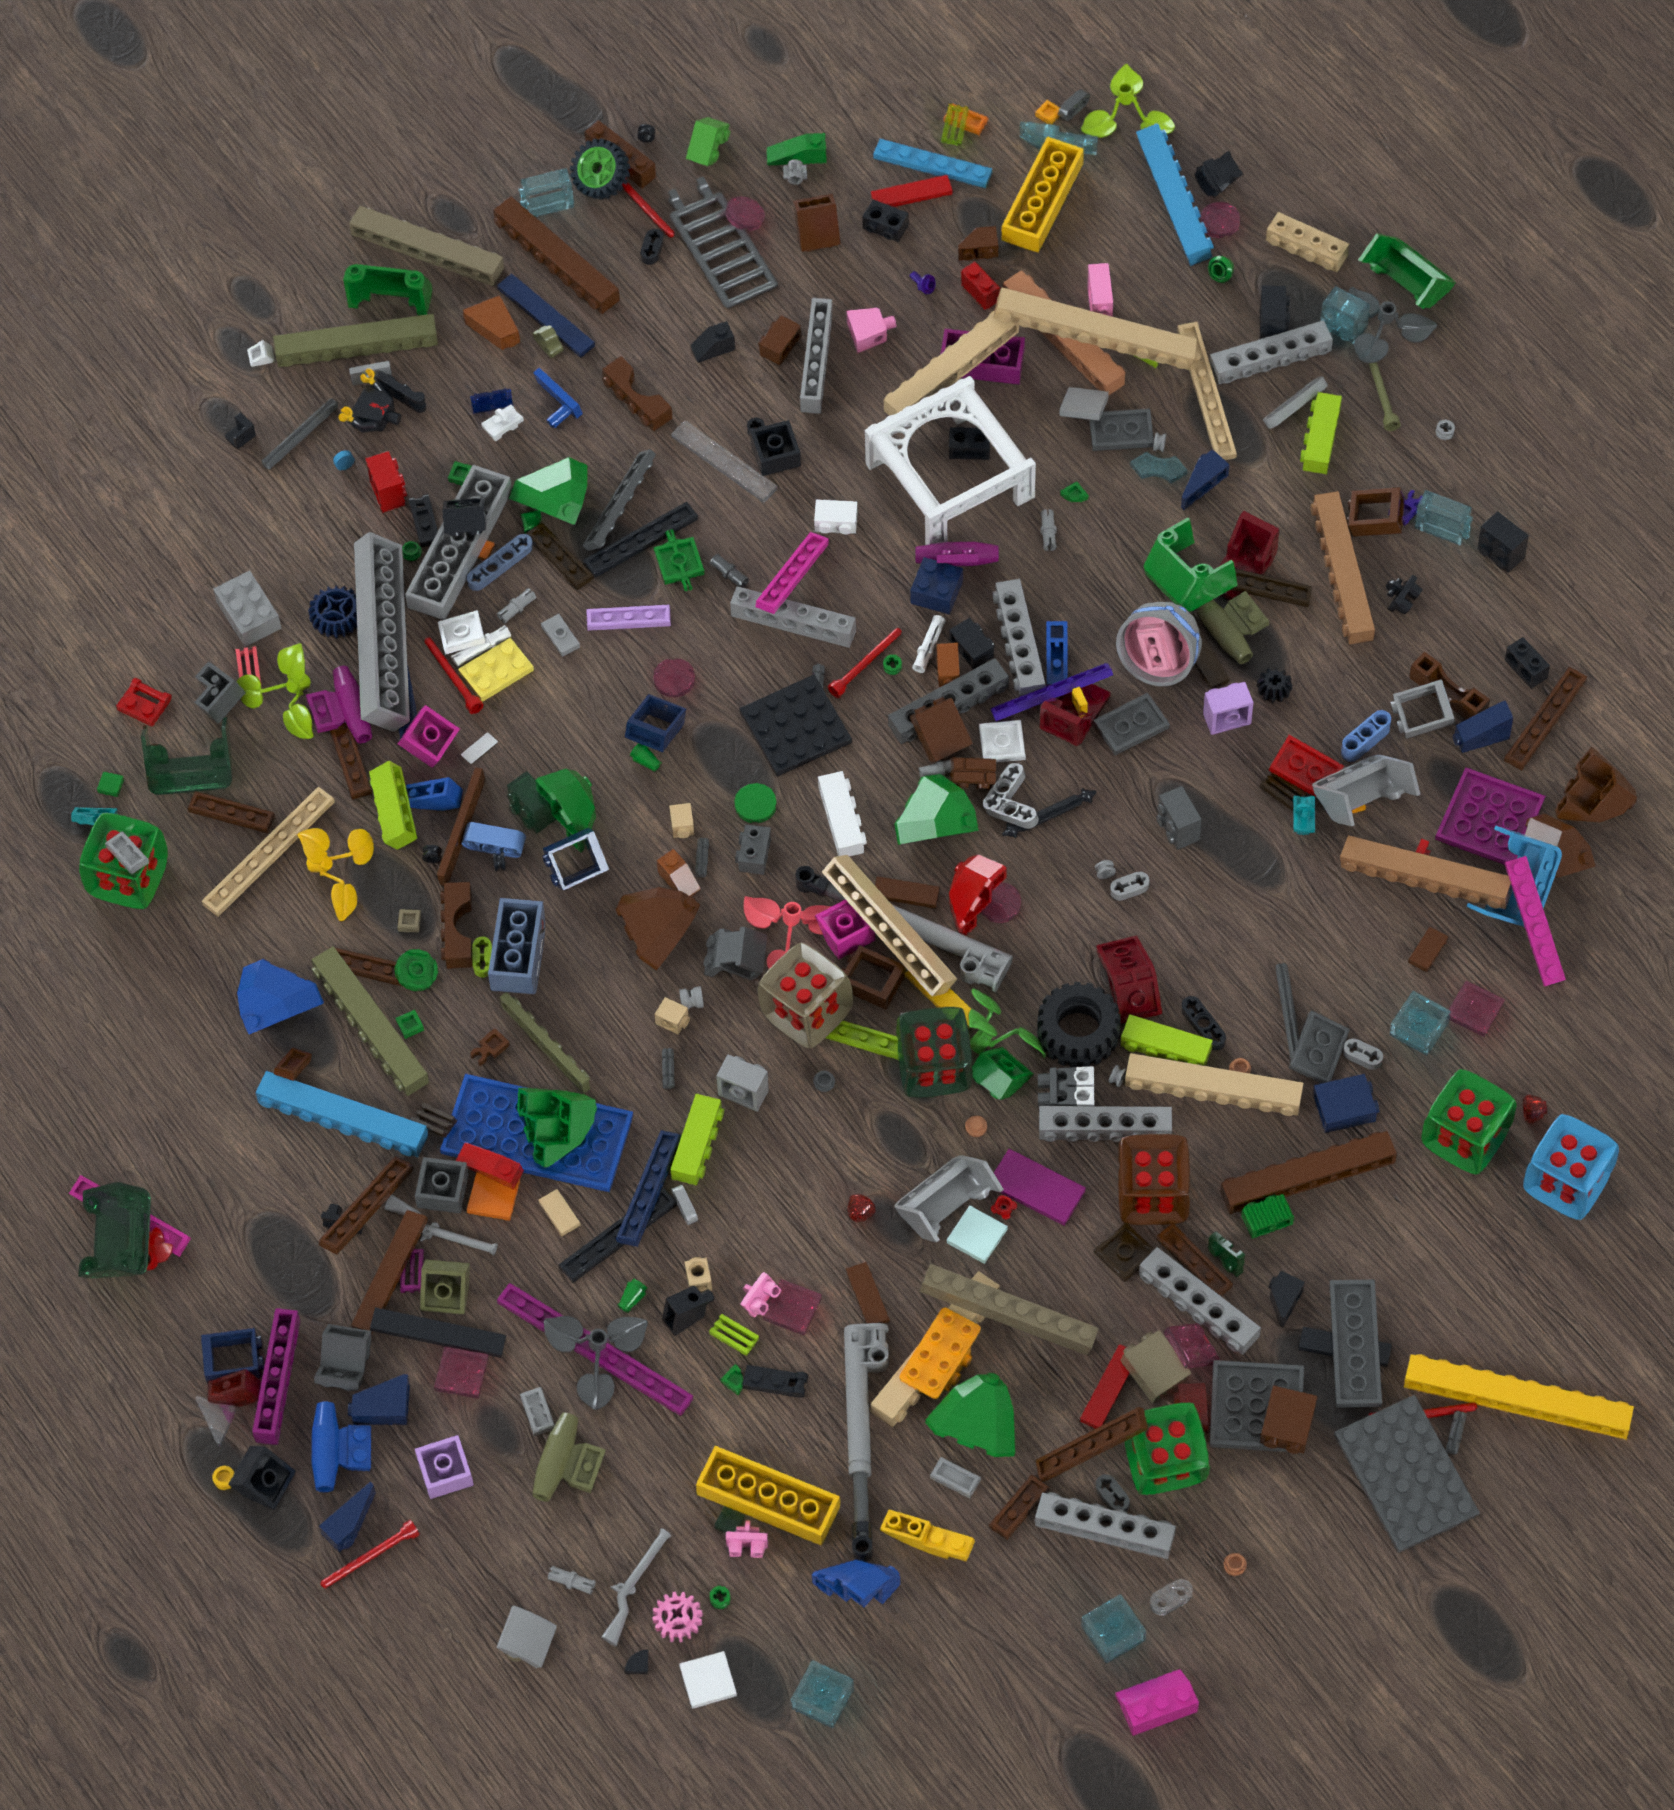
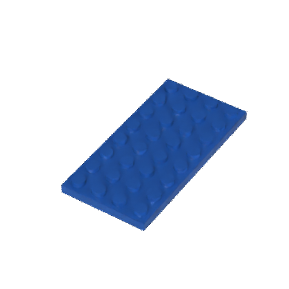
(491, 1121)

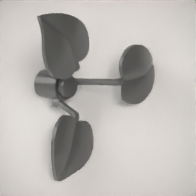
(1414, 328)
(566, 1331)

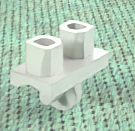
(502, 422)

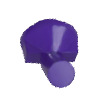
(926, 284)

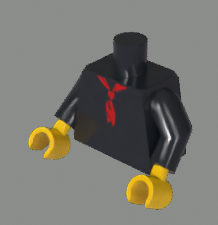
(372, 408)

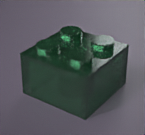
(529, 803)

